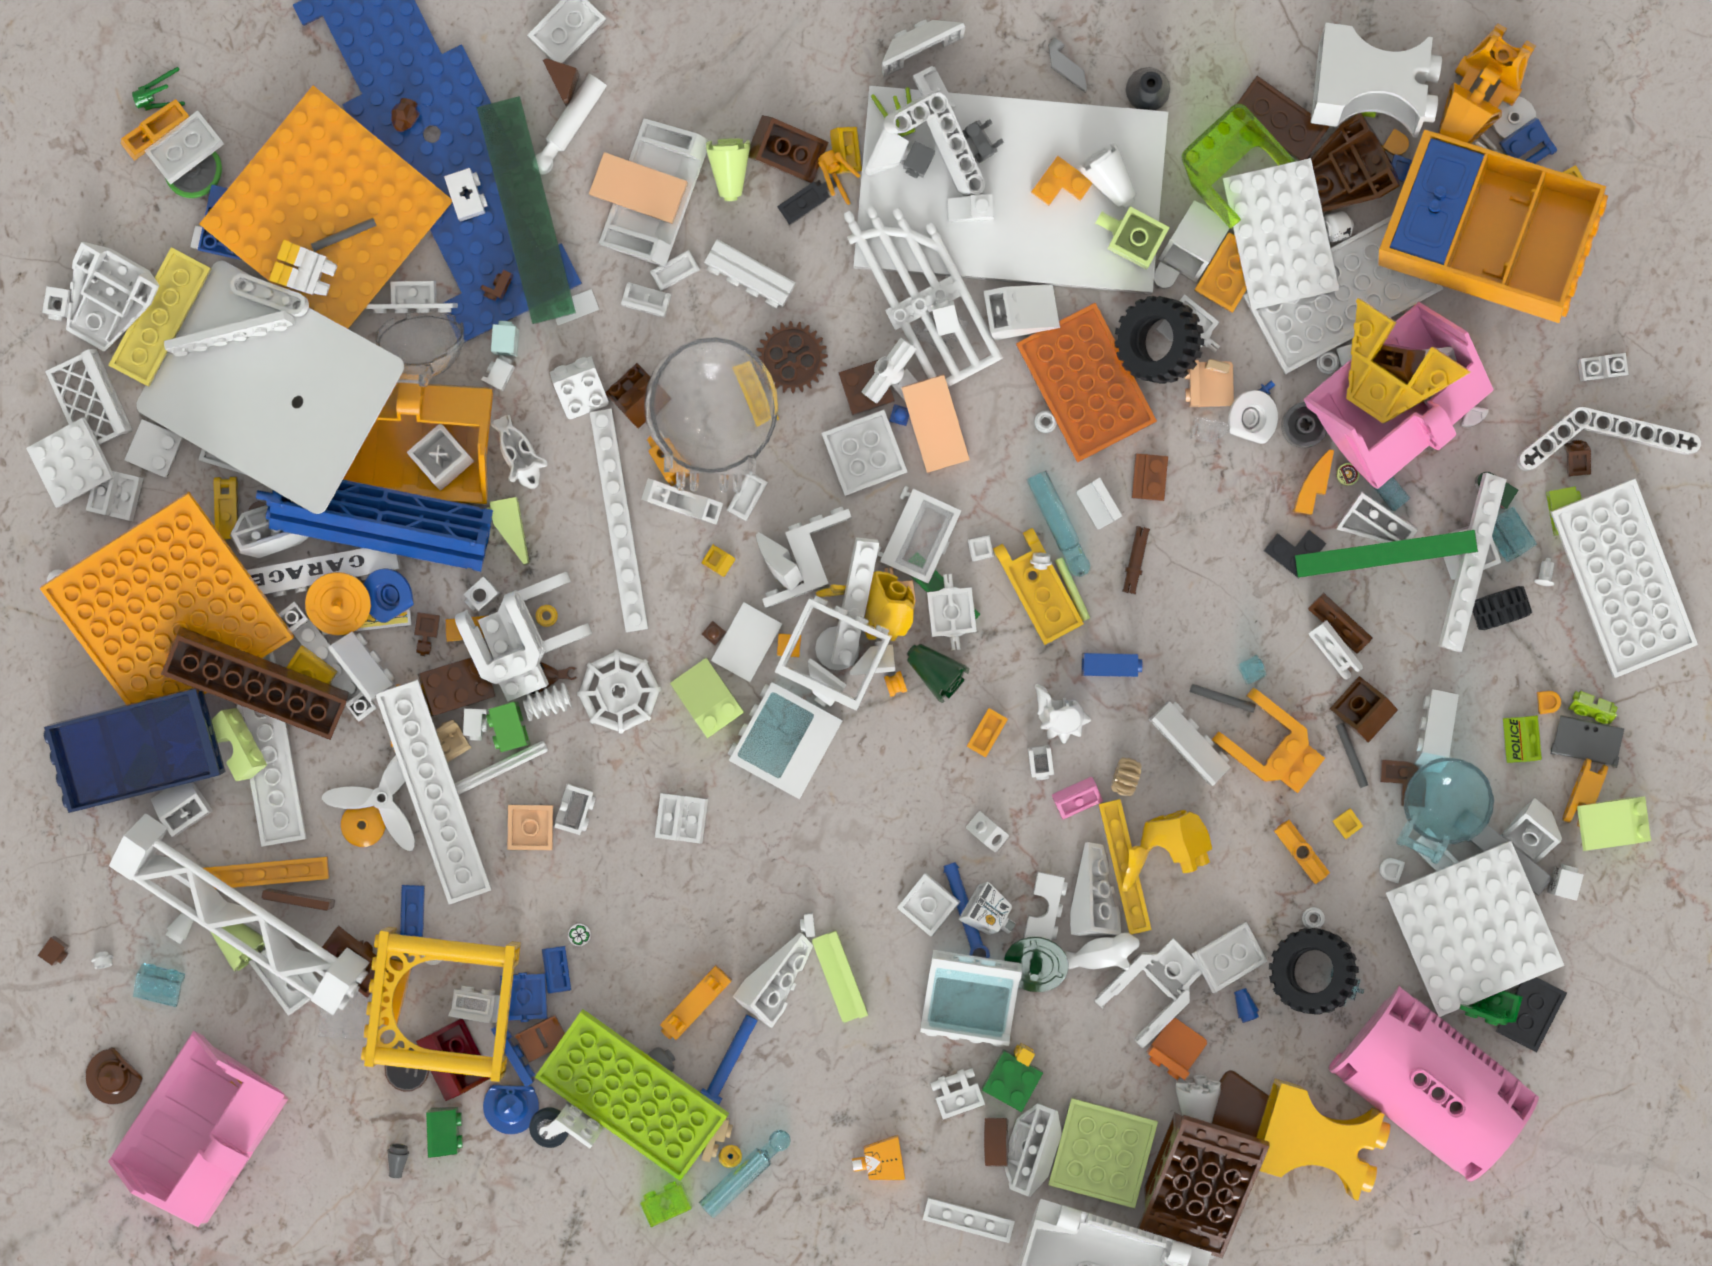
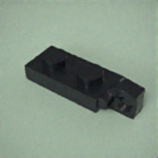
(805, 201)

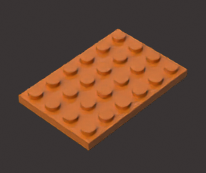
(1086, 383)

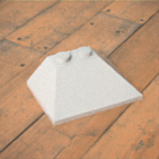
(919, 39)

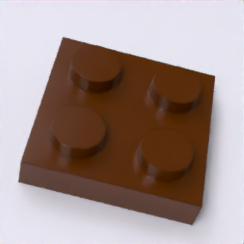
(853, 383)

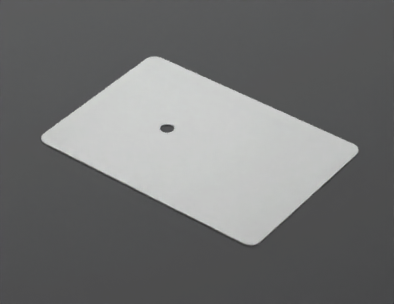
(241, 394)

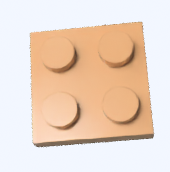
(530, 827)

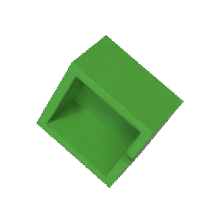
(507, 727)

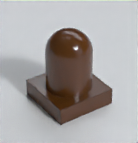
(713, 633)

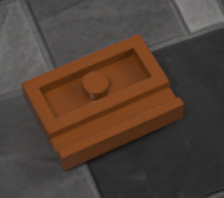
(1149, 477)

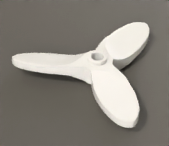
(361, 797)

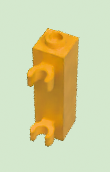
(695, 1003)

